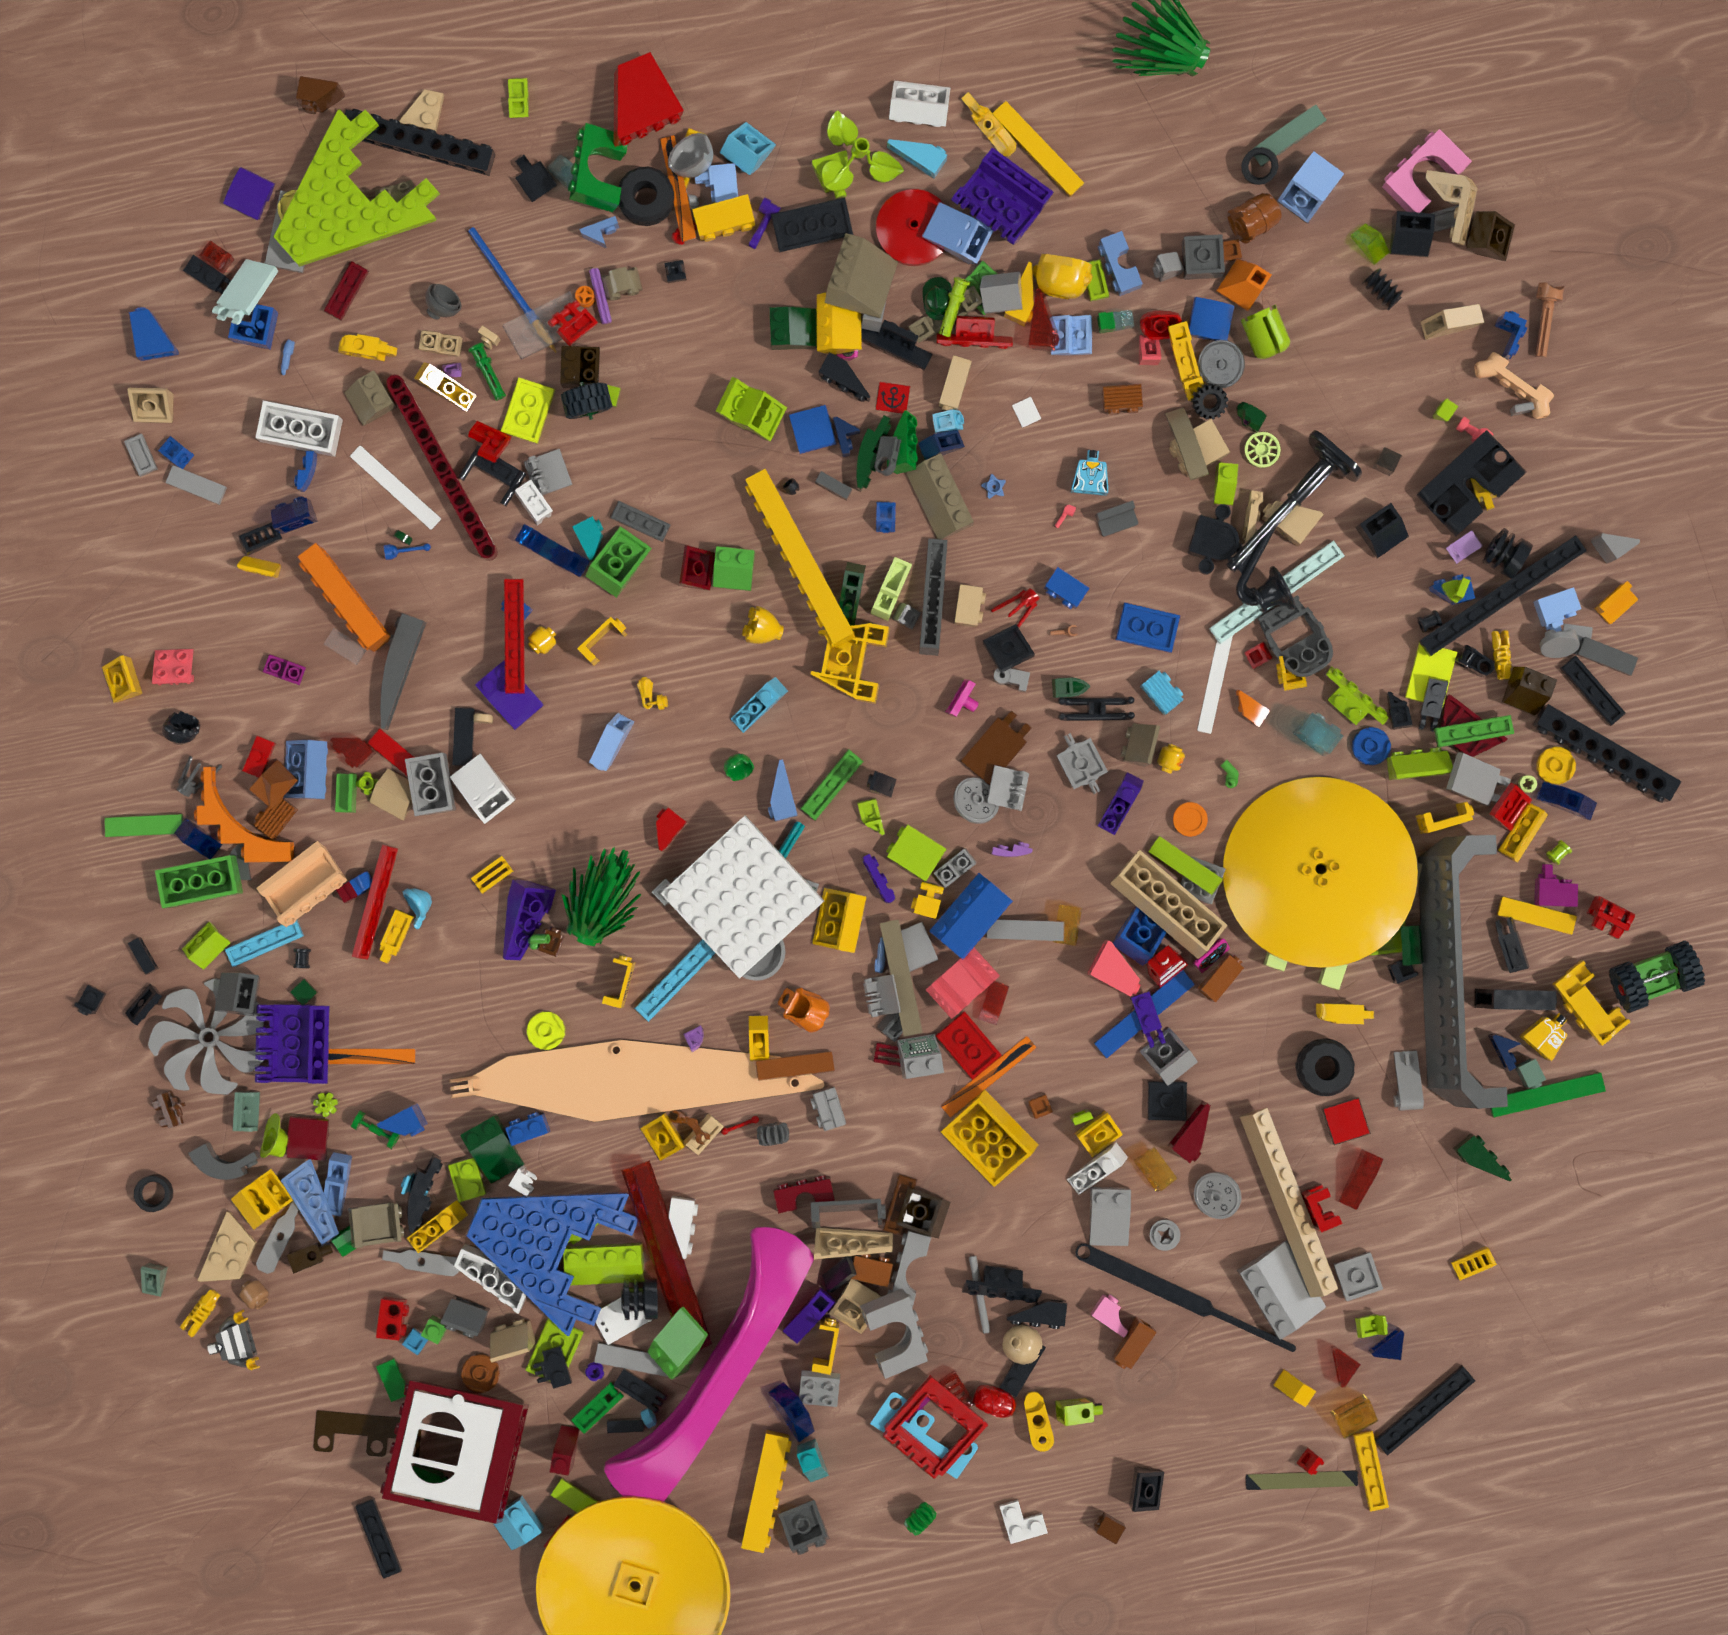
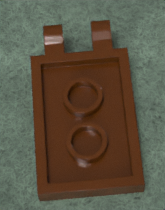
(996, 747)

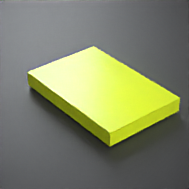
(528, 410)
(1438, 666)

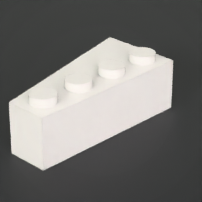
(482, 1270)

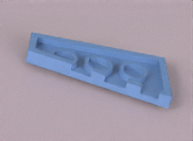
(310, 1199)

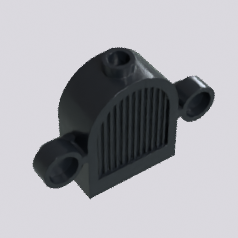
(1214, 539)

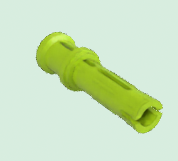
(956, 298)

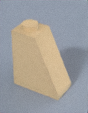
(1452, 321)
(955, 383)
(1297, 522)

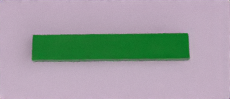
(1551, 1094)

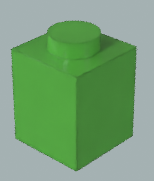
(434, 1330)

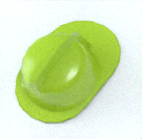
(274, 1138)

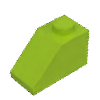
(1225, 483)

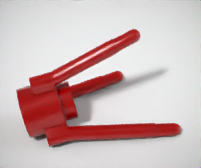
(1028, 599)

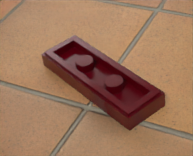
(346, 291)

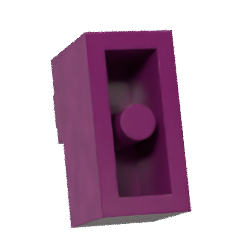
(1551, 892)

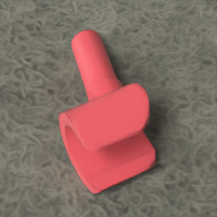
(1068, 510)

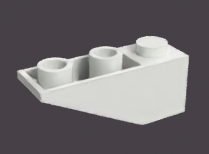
(1098, 1168)
(681, 1218)

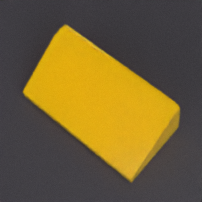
(259, 566)

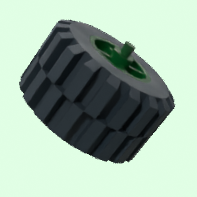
(586, 400)

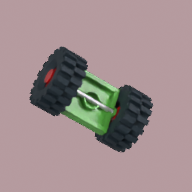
(1657, 976)

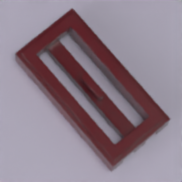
(877, 1052)

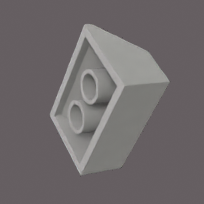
(430, 784)

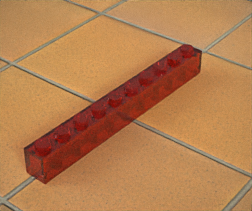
(662, 1242)

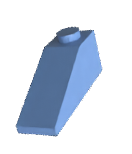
(782, 800)

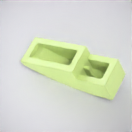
(891, 589)

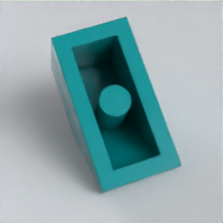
(589, 536)

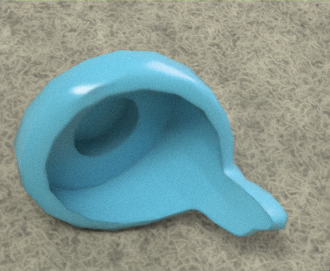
(419, 902)

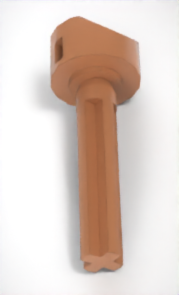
(1549, 296)

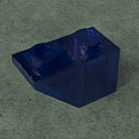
(197, 838)

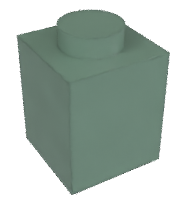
(1530, 1073)

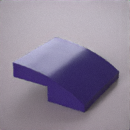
(249, 193)

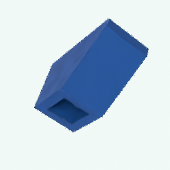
(1437, 590)

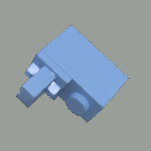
(721, 179)
(1554, 607)

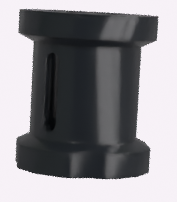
(1429, 621)
(301, 958)

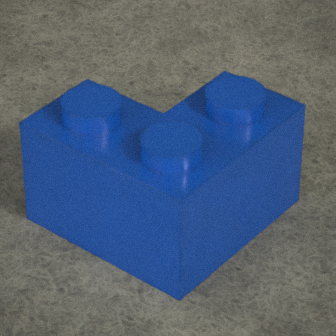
(258, 331)

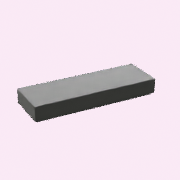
(196, 485)

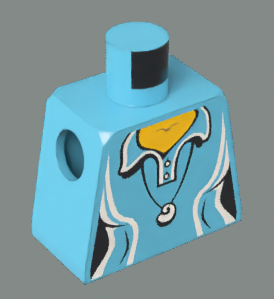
(1091, 476)

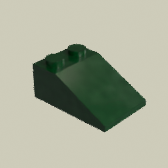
(793, 328)
(492, 1149)

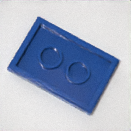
(1147, 627)

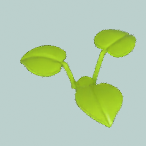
(835, 175)

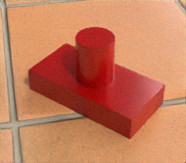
(259, 756)

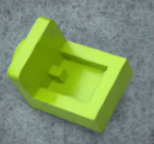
(1371, 1325)

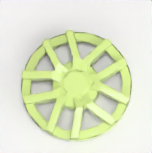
(1262, 449)

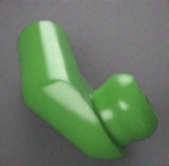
(537, 939)

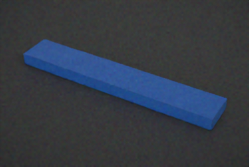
(1130, 1025)

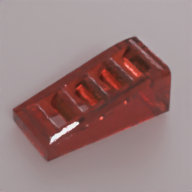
(950, 1377)

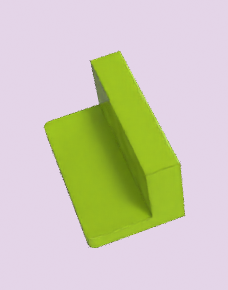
(205, 946)

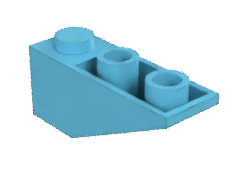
(759, 704)

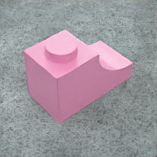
(1108, 1313)

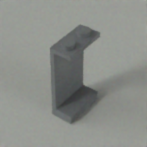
(850, 1205)

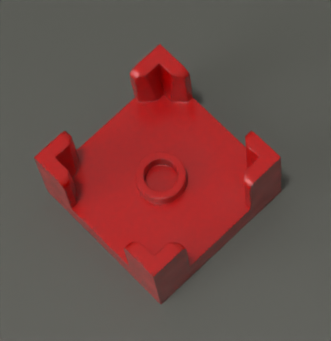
(1311, 1198)

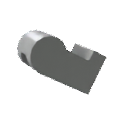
(1012, 677)

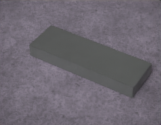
(640, 521)
(1607, 656)

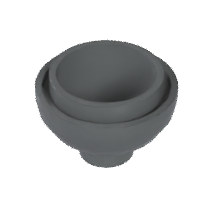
(442, 301)

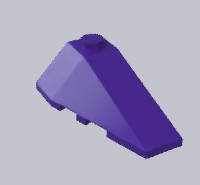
(525, 909)

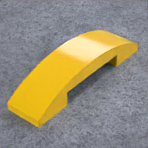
(1185, 358)

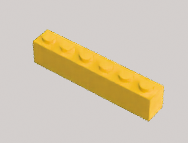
(765, 1491)

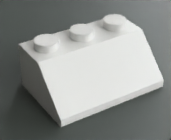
(919, 103)

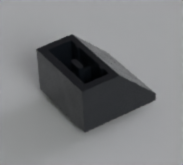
(1412, 233)
(1383, 530)

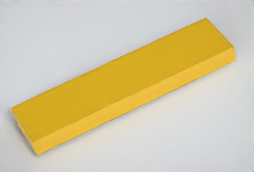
(1536, 915)
(1370, 1470)

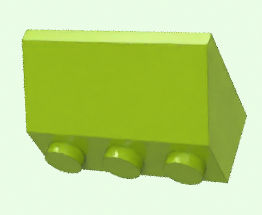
(1419, 764)

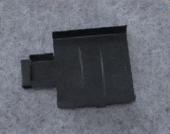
(534, 179)

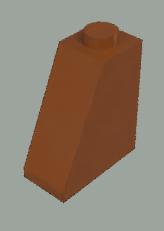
(1221, 978)
(1134, 1343)

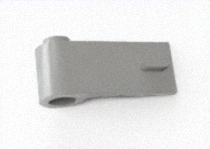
(1409, 1081)

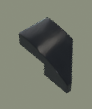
(1399, 712)

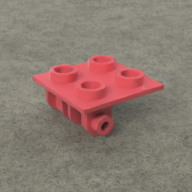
(173, 667)

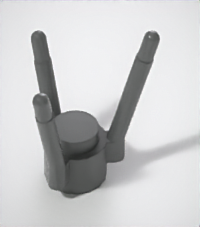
(187, 785)

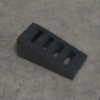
(263, 544)

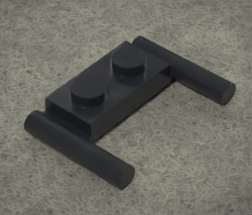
(499, 470)

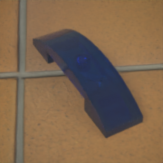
(552, 551)

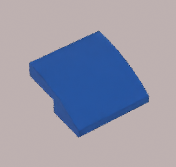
(1210, 319)
(812, 429)

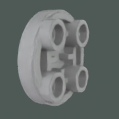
(1559, 643)

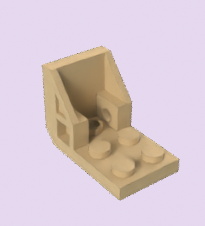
(1448, 187)

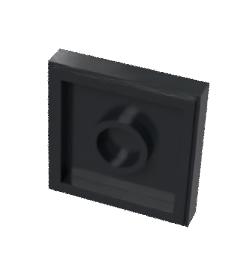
(1008, 648)
(1166, 1101)

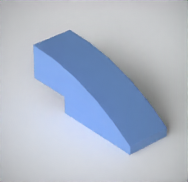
(337, 1182)

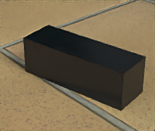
(143, 956)
(625, 1425)

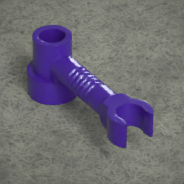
(766, 208)

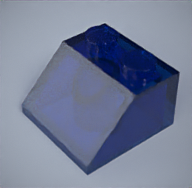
(293, 515)

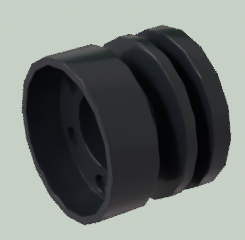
(1506, 552)
(640, 1299)

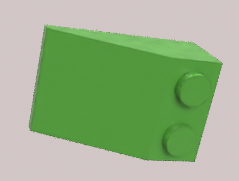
(618, 562)
(677, 1344)

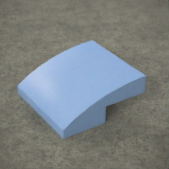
(1074, 335)

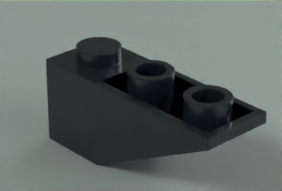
(838, 372)
(881, 784)
(1046, 1312)

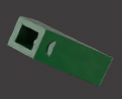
(1475, 1154)

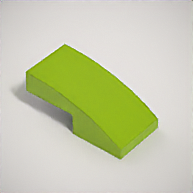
(518, 98)

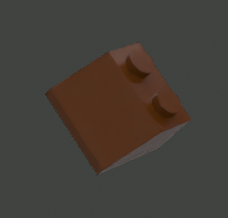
(318, 94)

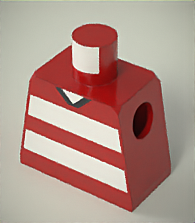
(1165, 965)

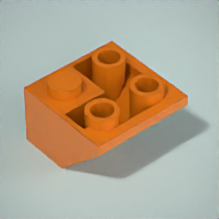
(1244, 283)

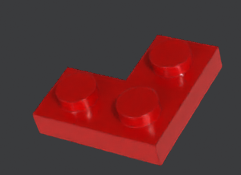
(493, 440)

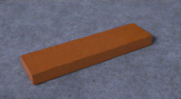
(795, 1066)

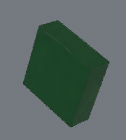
(304, 992)

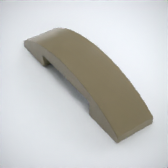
(929, 327)
(1187, 443)

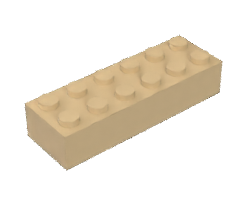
(1169, 904)

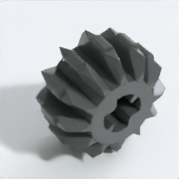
(773, 1134)

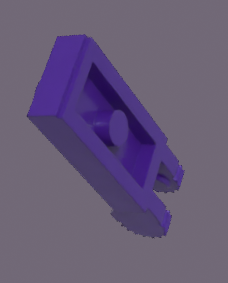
(878, 879)
(1147, 1017)

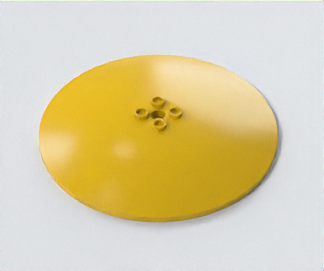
(1314, 915)
(628, 1539)

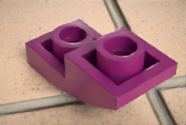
(284, 669)

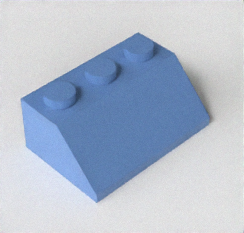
(308, 764)

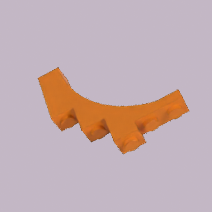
(231, 831)

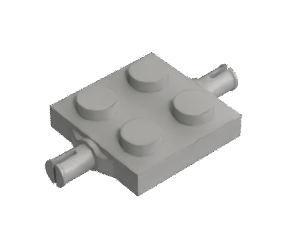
(1082, 763)

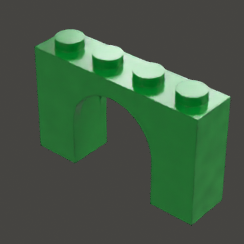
(584, 186)

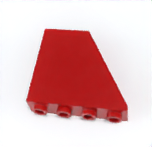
(642, 100)

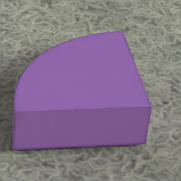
(452, 370)
(694, 1038)

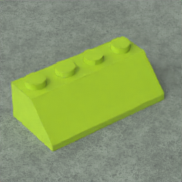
(604, 1263)

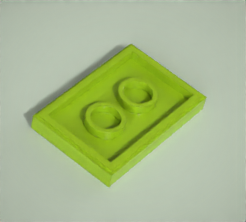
(552, 1337)

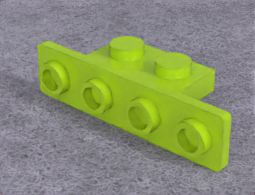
(1352, 701)

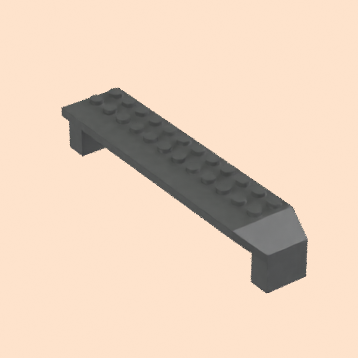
(1444, 972)

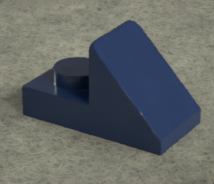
(845, 430)
(1501, 1047)

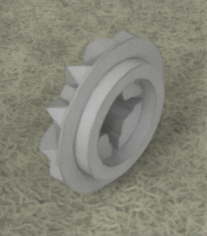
(1173, 1232)

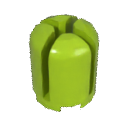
(1266, 333)

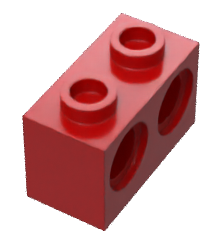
(387, 1317)

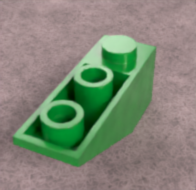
(907, 453)

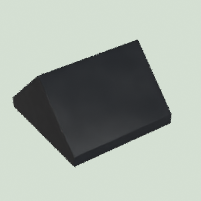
(1146, 1489)

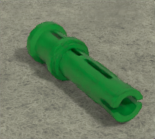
(483, 362)

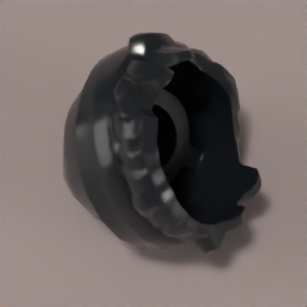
(181, 728)

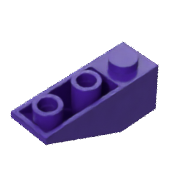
(1121, 803)
(809, 1315)

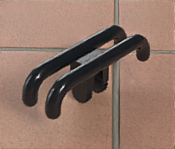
(1096, 709)

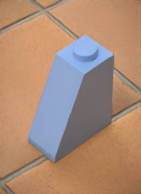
(611, 742)

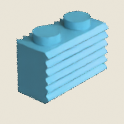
(1162, 692)

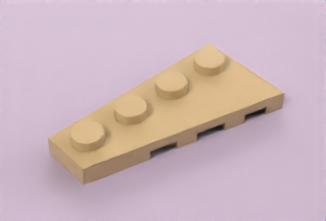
(842, 1243)

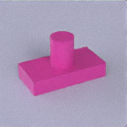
(962, 699)

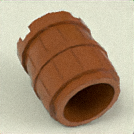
(1254, 217)

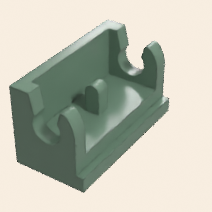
(246, 1111)

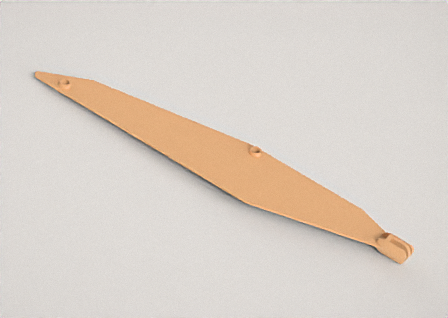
(639, 1080)

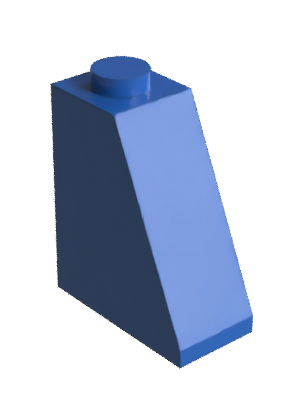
(149, 336)

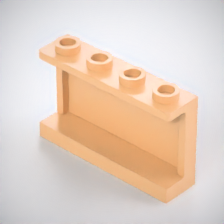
(302, 884)

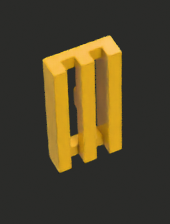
(489, 867)

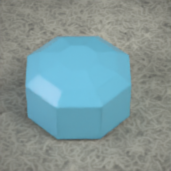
(648, 1417)

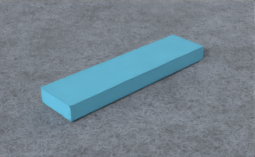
(263, 943)

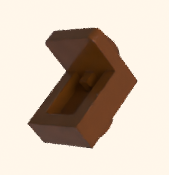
(556, 940)

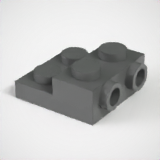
(804, 1527)

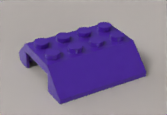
(1003, 196)
(294, 1043)

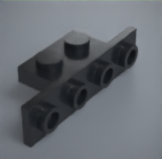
(898, 343)
(1003, 1284)

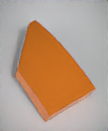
(1251, 709)

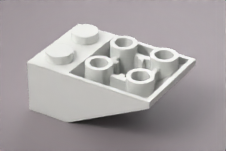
(482, 788)

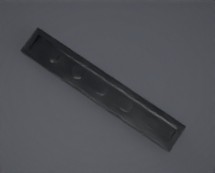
(1424, 1410)

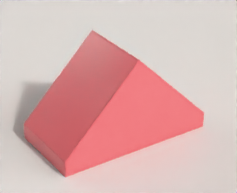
(1149, 351)

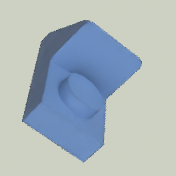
(594, 232)

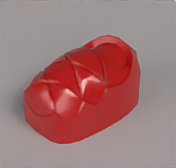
(1155, 323)
(994, 1401)

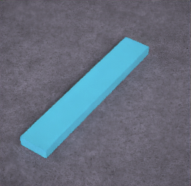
(675, 980)

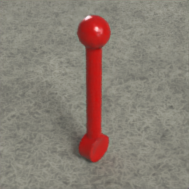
(755, 1119)

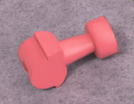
(1473, 431)

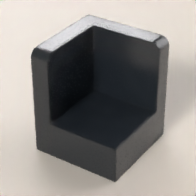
(1401, 973)

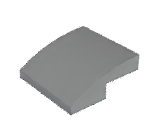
(918, 947)

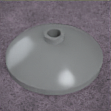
(768, 964)

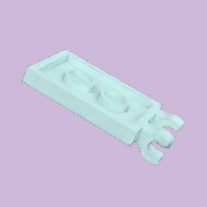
(244, 290)

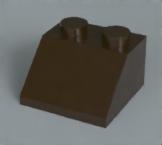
(1490, 235)
(1528, 690)
(923, 1213)

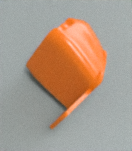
(805, 1009)

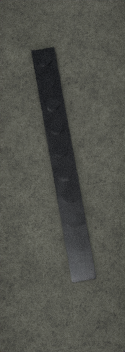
(1502, 596)

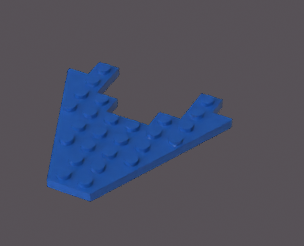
(529, 1237)

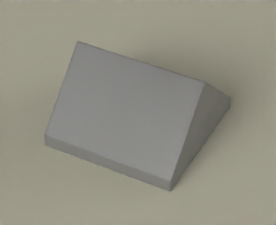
(1001, 292)
(1612, 546)

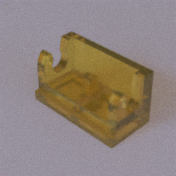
(1071, 918)
(1155, 1169)

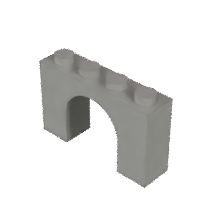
(911, 1349)

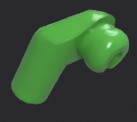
(1232, 774)

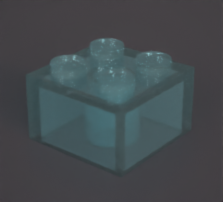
(1318, 734)

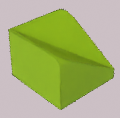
(1445, 410)

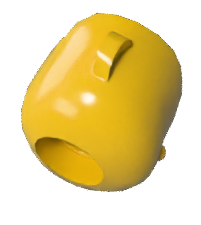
(1062, 276)

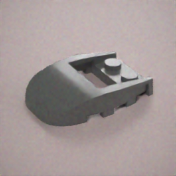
(1308, 654)

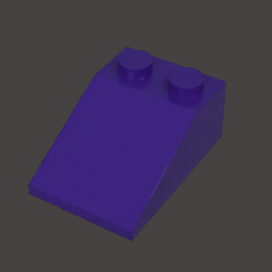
(513, 707)

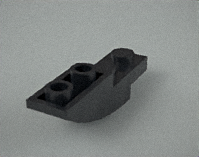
(418, 1199)

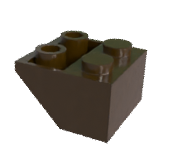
(579, 365)

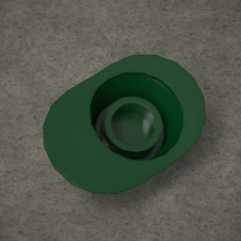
(936, 297)

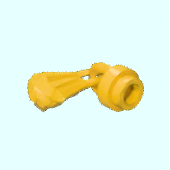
(645, 688)

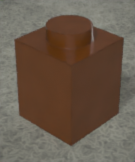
(1109, 1527)

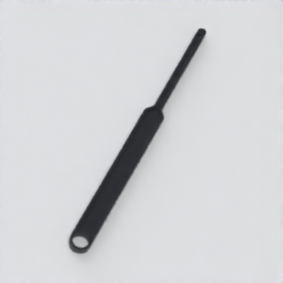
(1170, 1291)

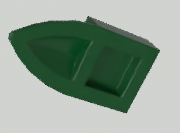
(1068, 687)

